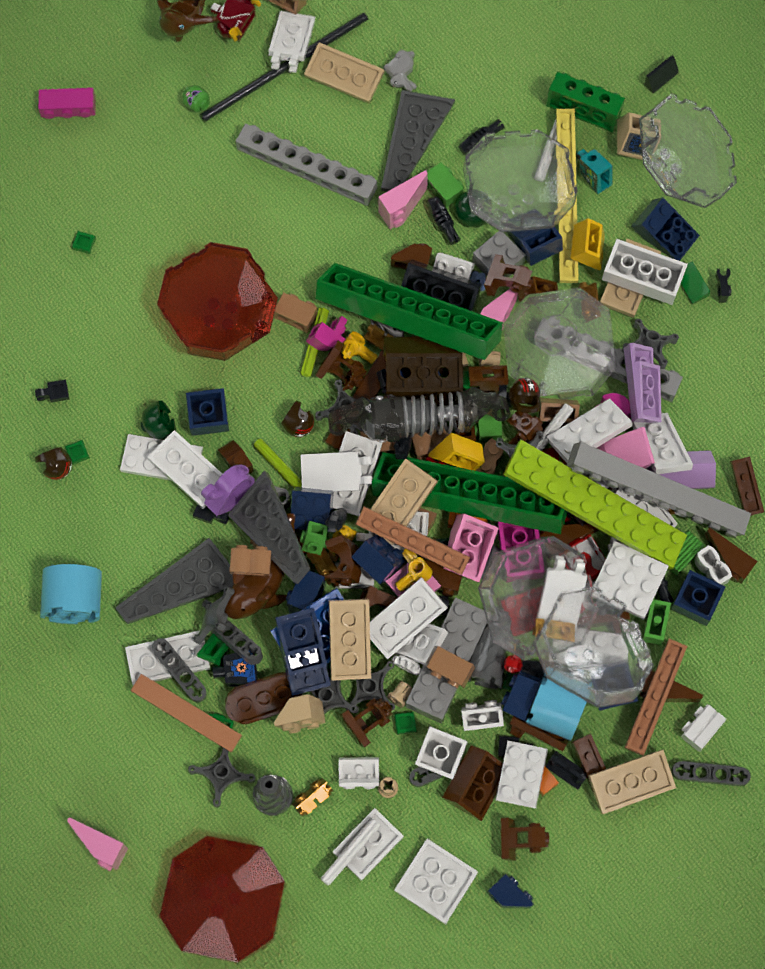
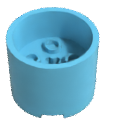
(71, 593)
(556, 710)

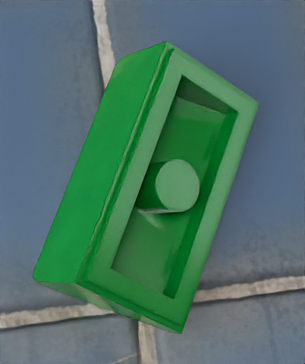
(694, 284)

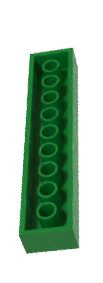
(409, 311)
(478, 495)

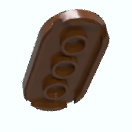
(258, 699)

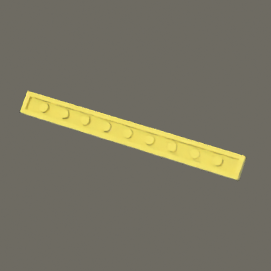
(566, 136)

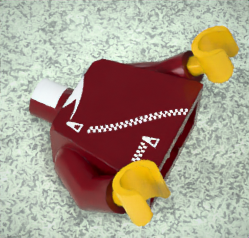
(234, 17)

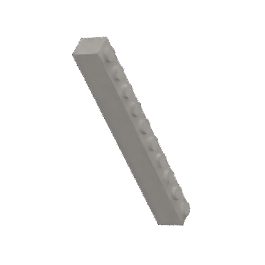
(658, 489)

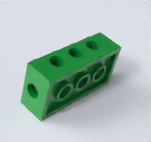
(587, 108)

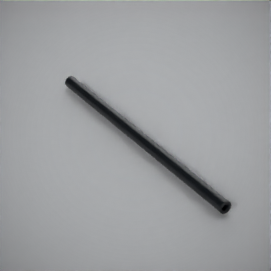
(272, 74)

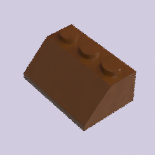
(475, 783)

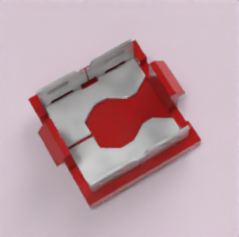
(593, 555)

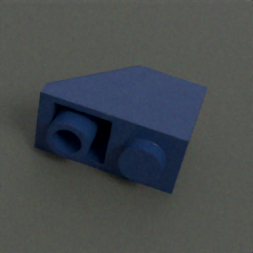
(508, 894)

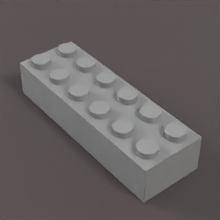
(464, 627)

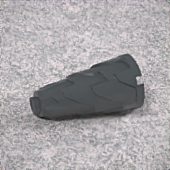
(488, 662)
(272, 795)

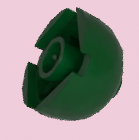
(463, 213)
(157, 421)

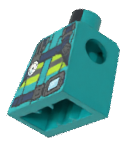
(595, 169)

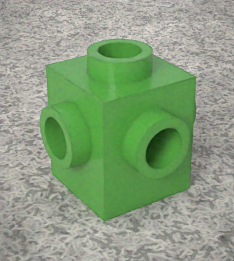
(314, 538)

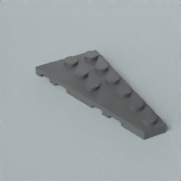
(414, 128)
(267, 524)
(190, 579)

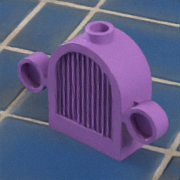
(227, 489)

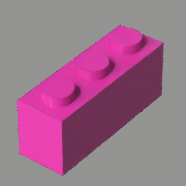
(67, 102)

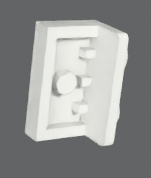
(454, 265)
(359, 772)

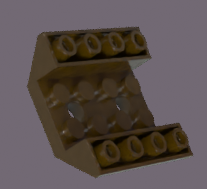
(423, 361)

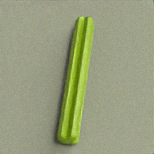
(312, 352)
(277, 463)

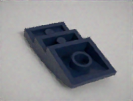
(302, 651)

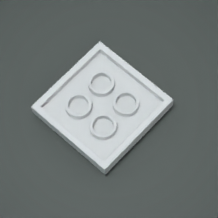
(631, 578)
(436, 881)

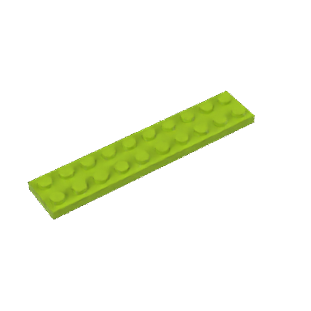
(594, 504)

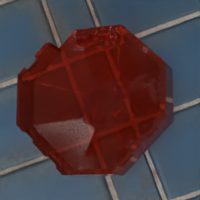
(217, 301)
(223, 899)

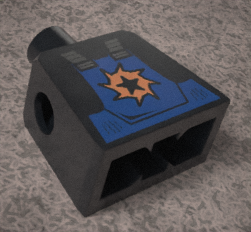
(235, 670)

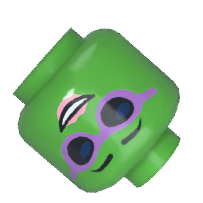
(196, 98)

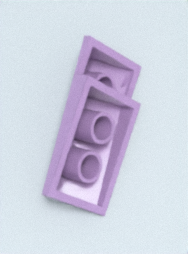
(643, 383)
(702, 474)

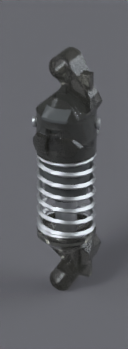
(396, 418)

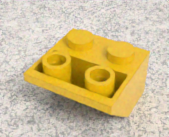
(588, 243)
(459, 452)

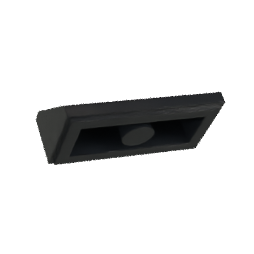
(661, 74)

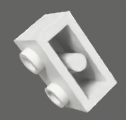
(482, 716)

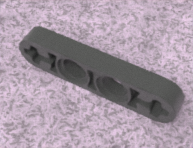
(237, 636)
(179, 670)
(710, 773)

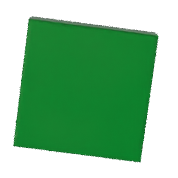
(83, 242)
(77, 452)
(405, 723)

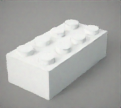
(644, 271)

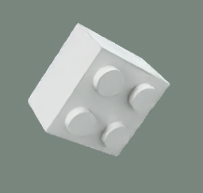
(441, 752)

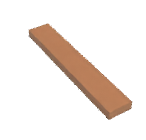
(413, 540)
(656, 697)
(186, 713)

